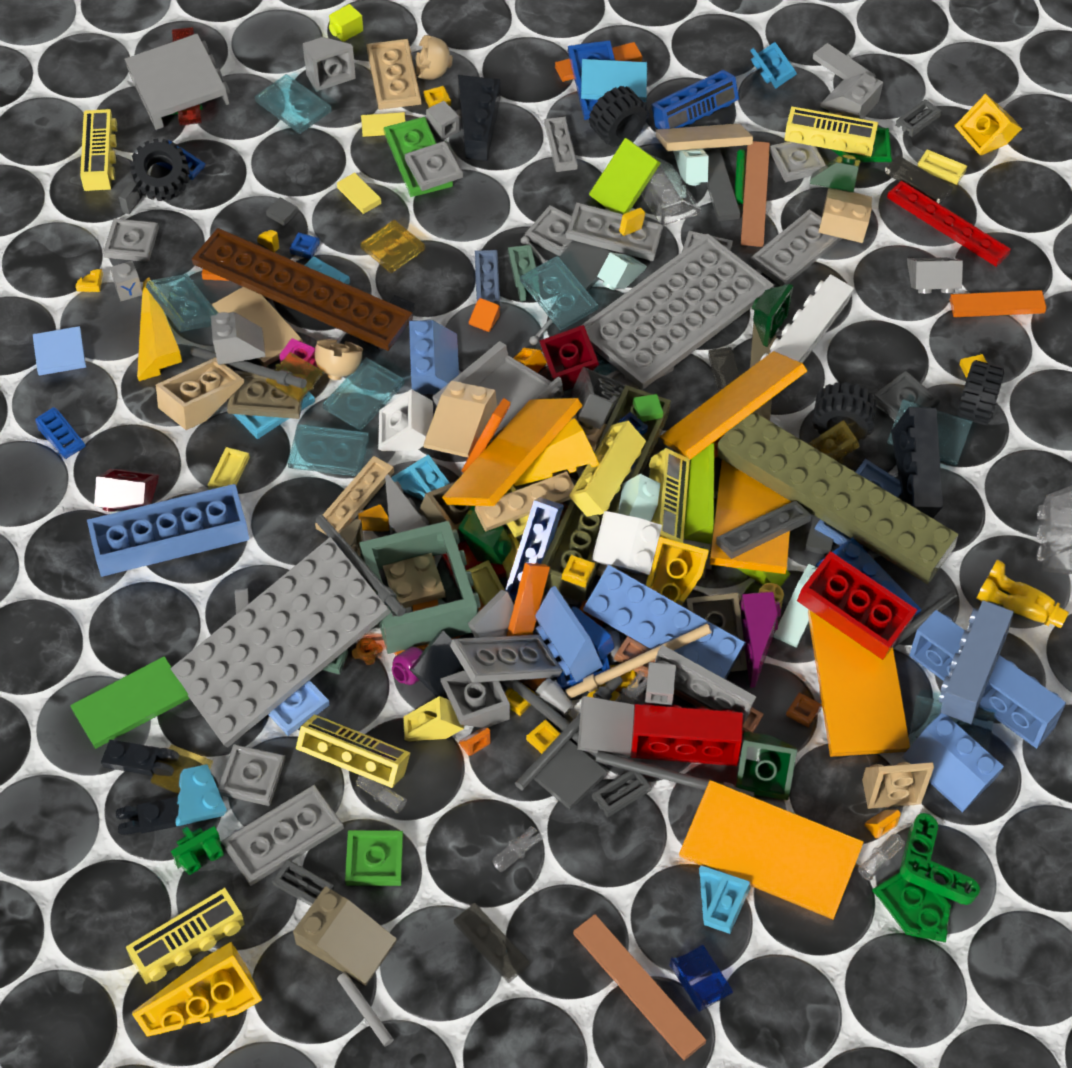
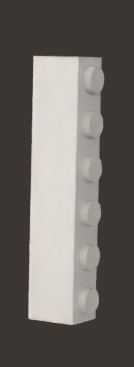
(813, 320)

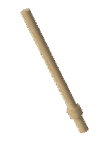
(592, 682)

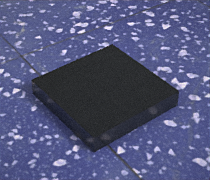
(436, 663)

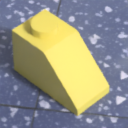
(431, 721)

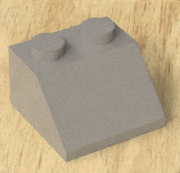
(328, 62)
(854, 96)
(935, 273)
(236, 338)
(477, 702)

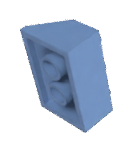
(432, 356)
(566, 637)
(959, 762)

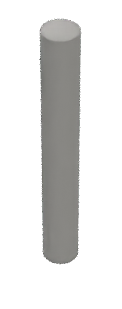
(365, 1009)

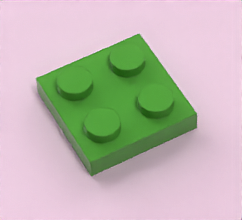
(374, 858)

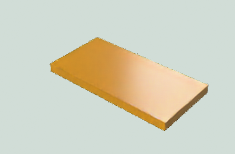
(732, 404)
(512, 452)
(739, 502)
(857, 694)
(771, 849)

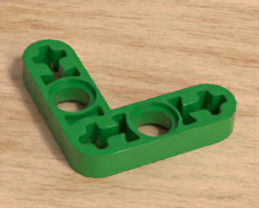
(922, 863)

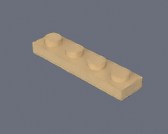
(357, 494)
(519, 503)

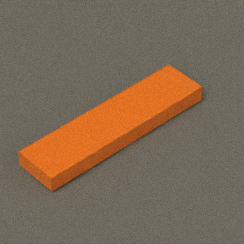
(625, 52)
(997, 303)
(488, 432)

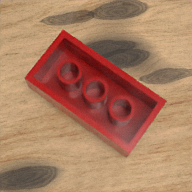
(856, 605)
(686, 734)

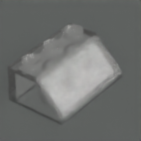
(669, 195)
(1056, 532)

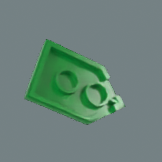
(881, 148)
(915, 908)

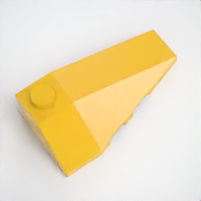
(676, 569)
(207, 990)

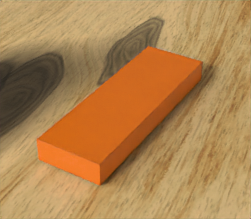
(528, 599)

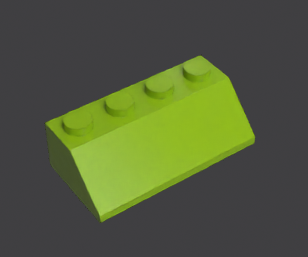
(700, 497)

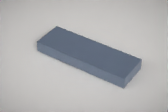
(487, 275)

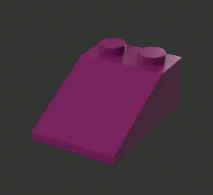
(759, 621)

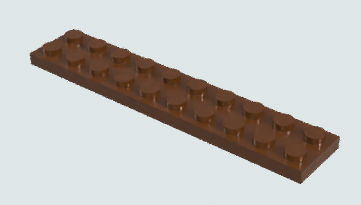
(303, 289)

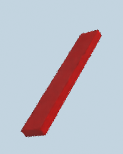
(949, 223)

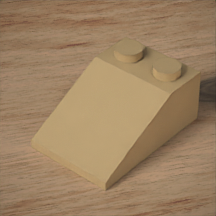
(846, 215)
(197, 393)
(460, 418)
(896, 784)

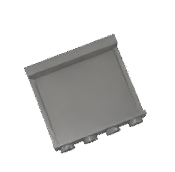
(176, 77)
(509, 380)

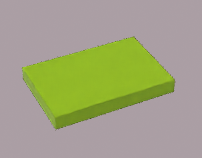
(624, 178)

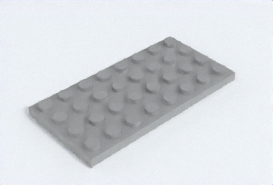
(675, 310)
(279, 641)

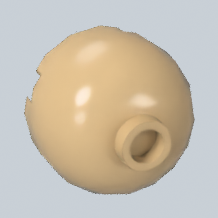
(433, 58)
(337, 358)

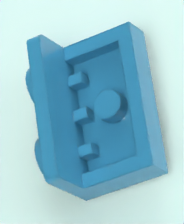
(774, 65)

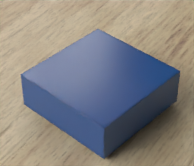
(304, 245)

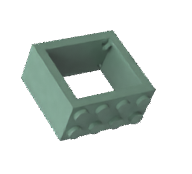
(423, 625)

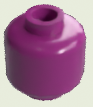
(402, 664)

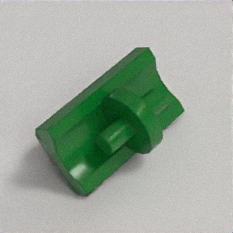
(195, 845)

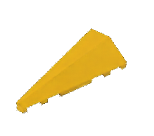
(156, 340)
(564, 452)

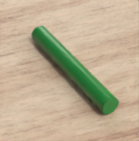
(740, 175)

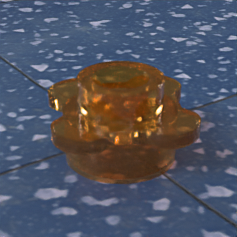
(367, 644)

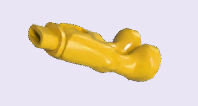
(1023, 599)

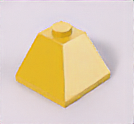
(987, 126)

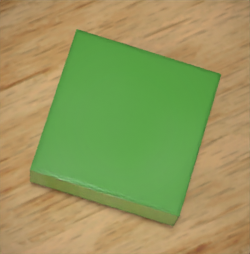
(648, 407)

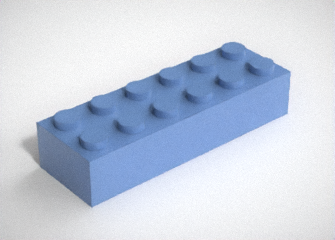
(168, 530)
(656, 620)
(1010, 693)

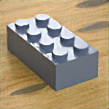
(975, 661)

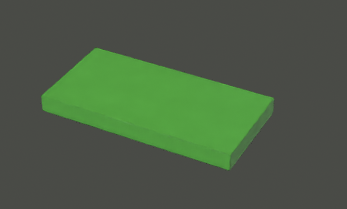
(406, 138)
(129, 702)

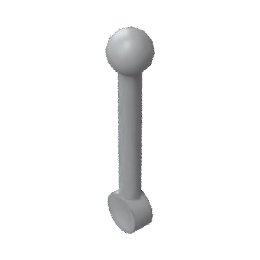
(525, 241)
(534, 339)

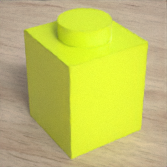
(345, 23)

